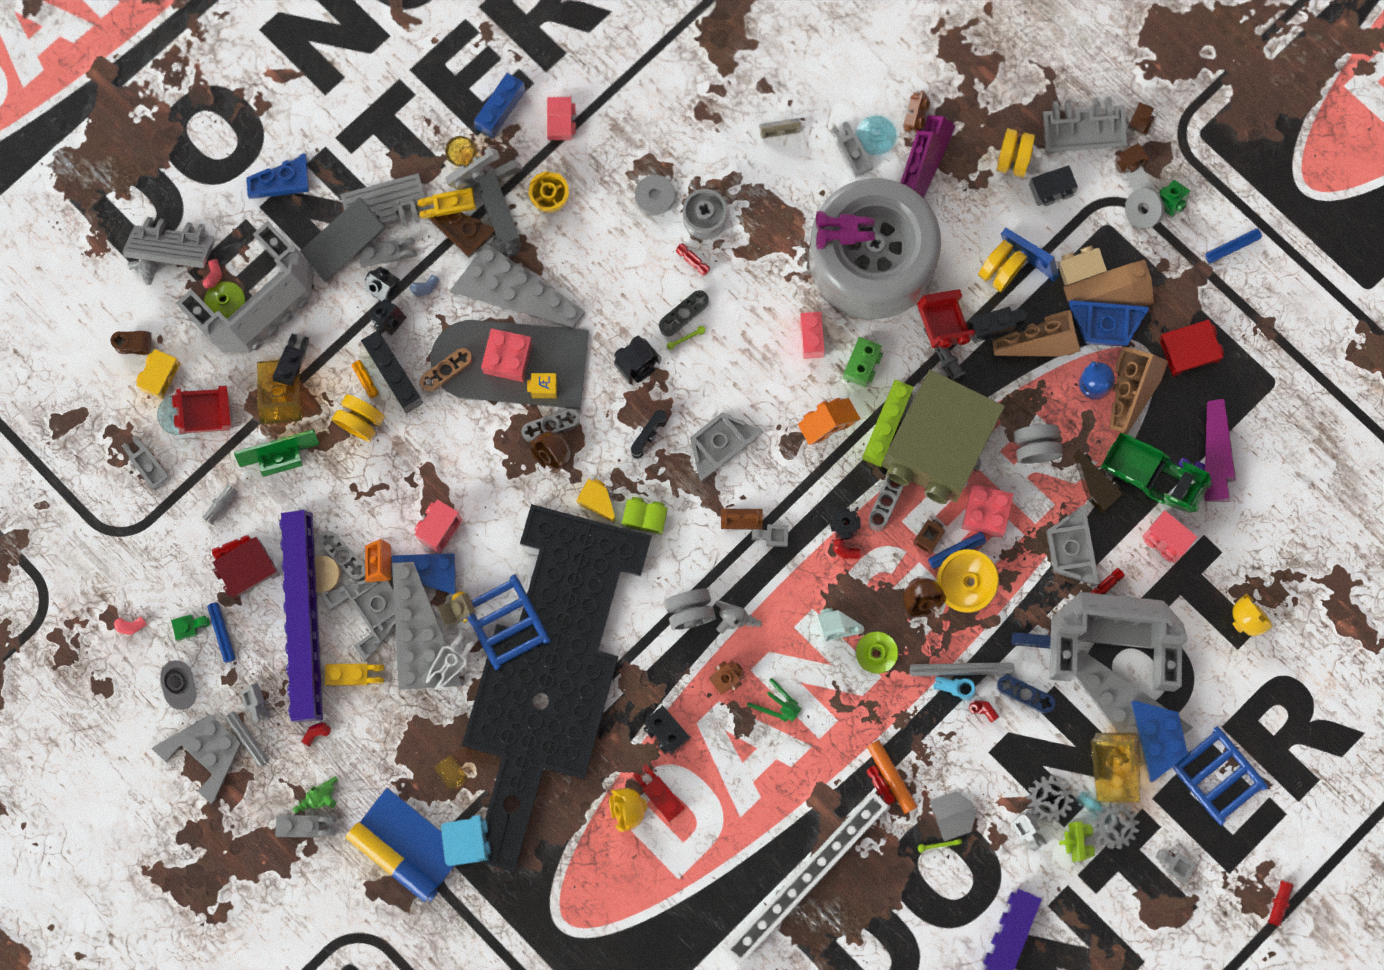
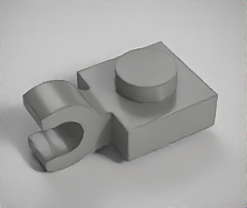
(774, 535)
(253, 701)
(1027, 828)
(1178, 866)

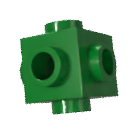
(1174, 197)

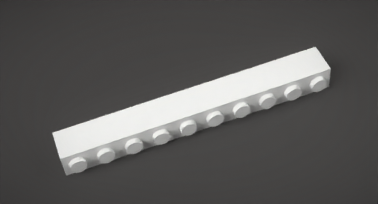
(806, 878)

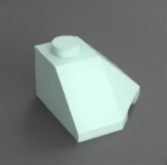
(837, 625)

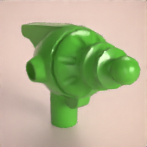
(318, 796)

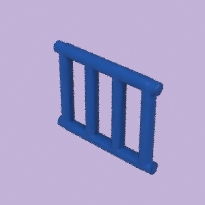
(533, 619)
(1206, 800)

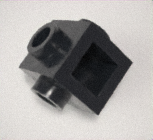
(381, 283)
(387, 318)
(845, 531)

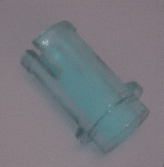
(1089, 802)

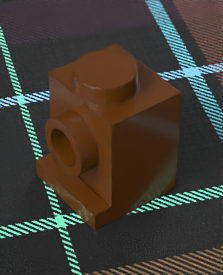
(1142, 118)
(1131, 159)
(934, 528)

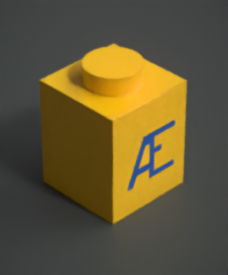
(542, 385)

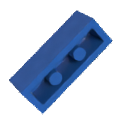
(499, 105)

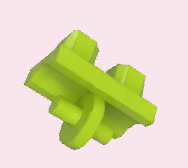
(1075, 843)

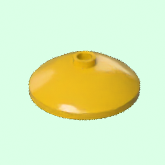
(955, 577)

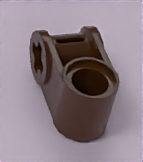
(135, 342)

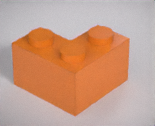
(828, 419)

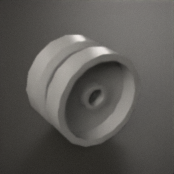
(715, 210)
(1038, 443)
(690, 609)

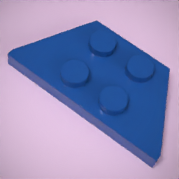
(1107, 322)
(1159, 738)

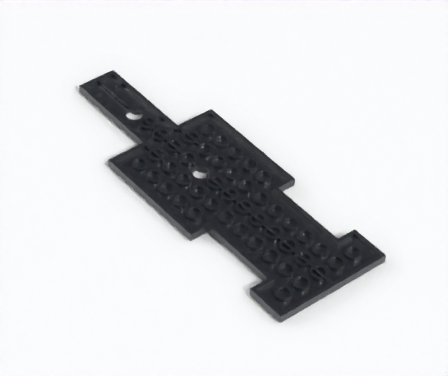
(573, 598)

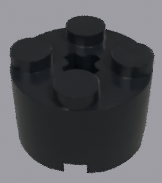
(636, 360)

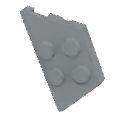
(720, 442)
(1072, 548)

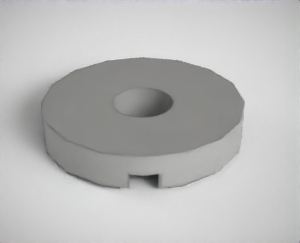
(650, 184)
(1134, 211)

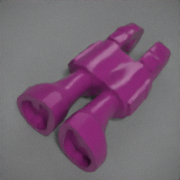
(848, 226)

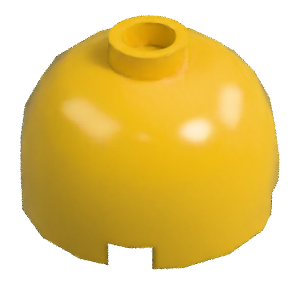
(548, 192)
(1250, 617)
(627, 808)

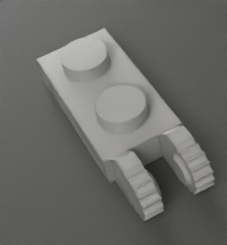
(852, 151)
(386, 252)
(147, 465)
(302, 826)

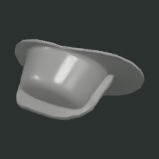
(178, 685)

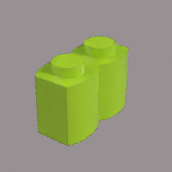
(645, 516)

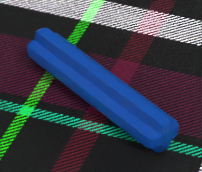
(1233, 245)
(969, 543)
(221, 632)

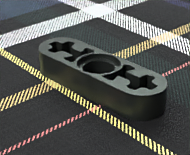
(683, 321)

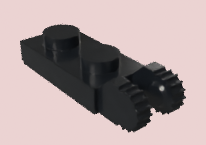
(290, 361)

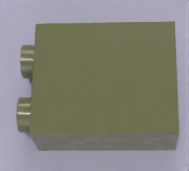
(941, 438)

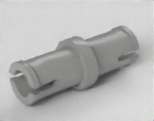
(220, 504)

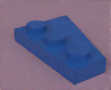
(282, 180)
(1036, 256)
(434, 570)

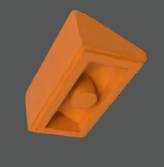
(378, 561)

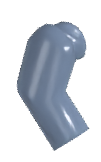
(423, 289)

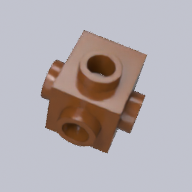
(727, 676)

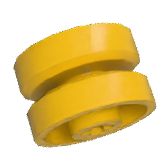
(1019, 153)
(1000, 264)
(358, 418)

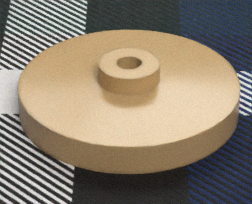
(327, 573)

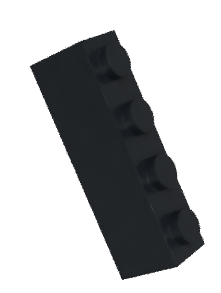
(392, 371)

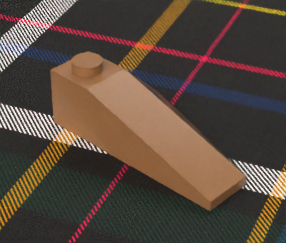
(1122, 286)
(1050, 338)
(1136, 382)

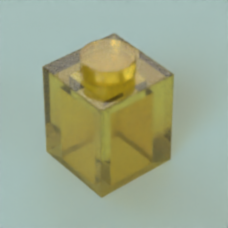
(451, 772)

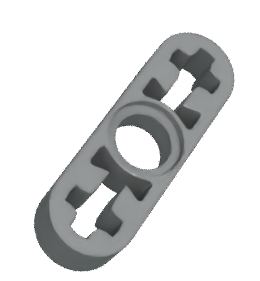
(563, 414)
(328, 548)

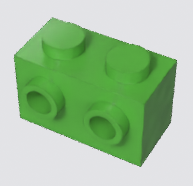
(862, 361)

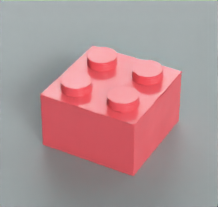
(507, 355)
(987, 511)
(438, 526)
(1169, 537)

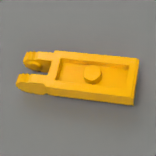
(448, 203)
(351, 674)

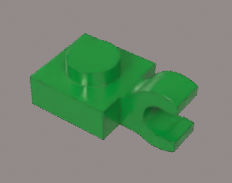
(187, 627)

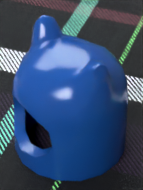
(1097, 379)

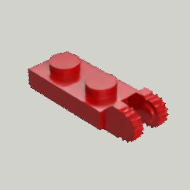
(660, 795)

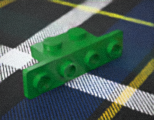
(277, 454)

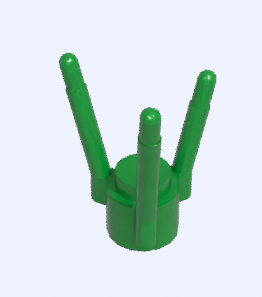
(789, 709)

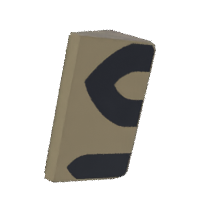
(780, 128)

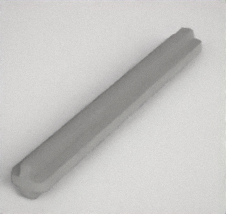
(962, 669)

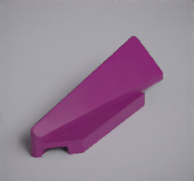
(927, 153)
(1219, 454)

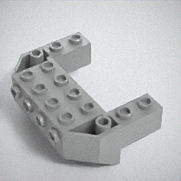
(264, 310)
(1118, 622)

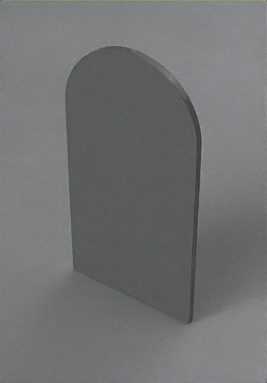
(552, 351)

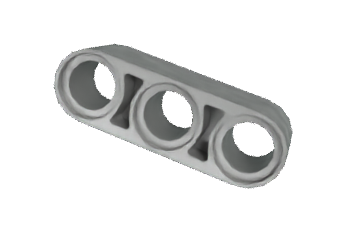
(884, 511)

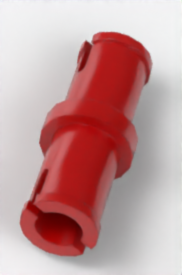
(1280, 903)

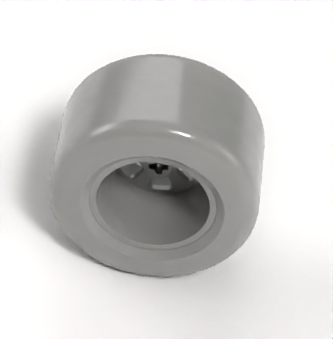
(871, 291)

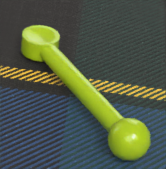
(700, 330)
(922, 848)

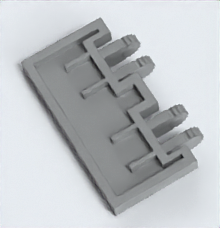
(1084, 130)
(390, 198)
(172, 247)

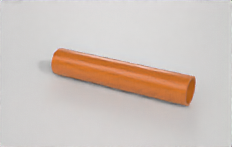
(892, 776)

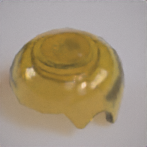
(461, 151)

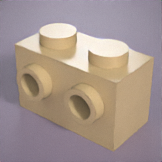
(1082, 265)

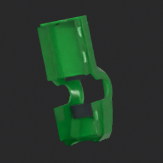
(1141, 465)

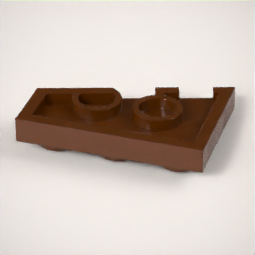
(463, 231)

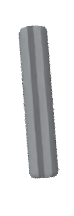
(247, 739)

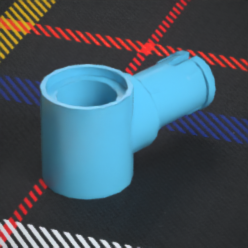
(955, 687)

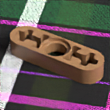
(447, 361)

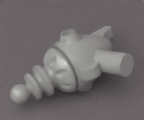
(145, 268)
(734, 617)

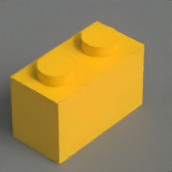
(157, 373)

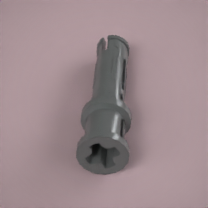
(950, 363)

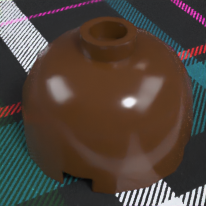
(551, 450)
(922, 596)

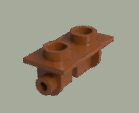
(919, 104)
(742, 519)

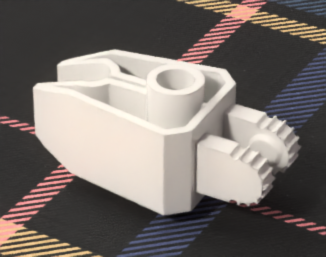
(450, 660)

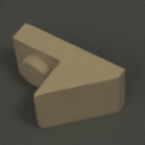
(456, 610)

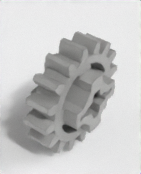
(1046, 788)
(1108, 819)

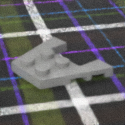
(465, 176)
(375, 606)
(209, 745)

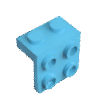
(465, 841)

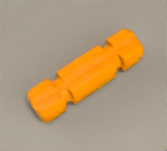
(365, 379)

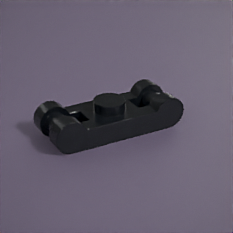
(648, 433)

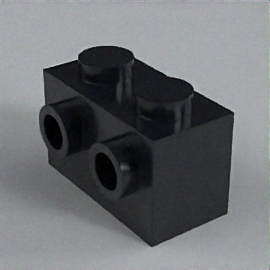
(1053, 186)
(666, 731)

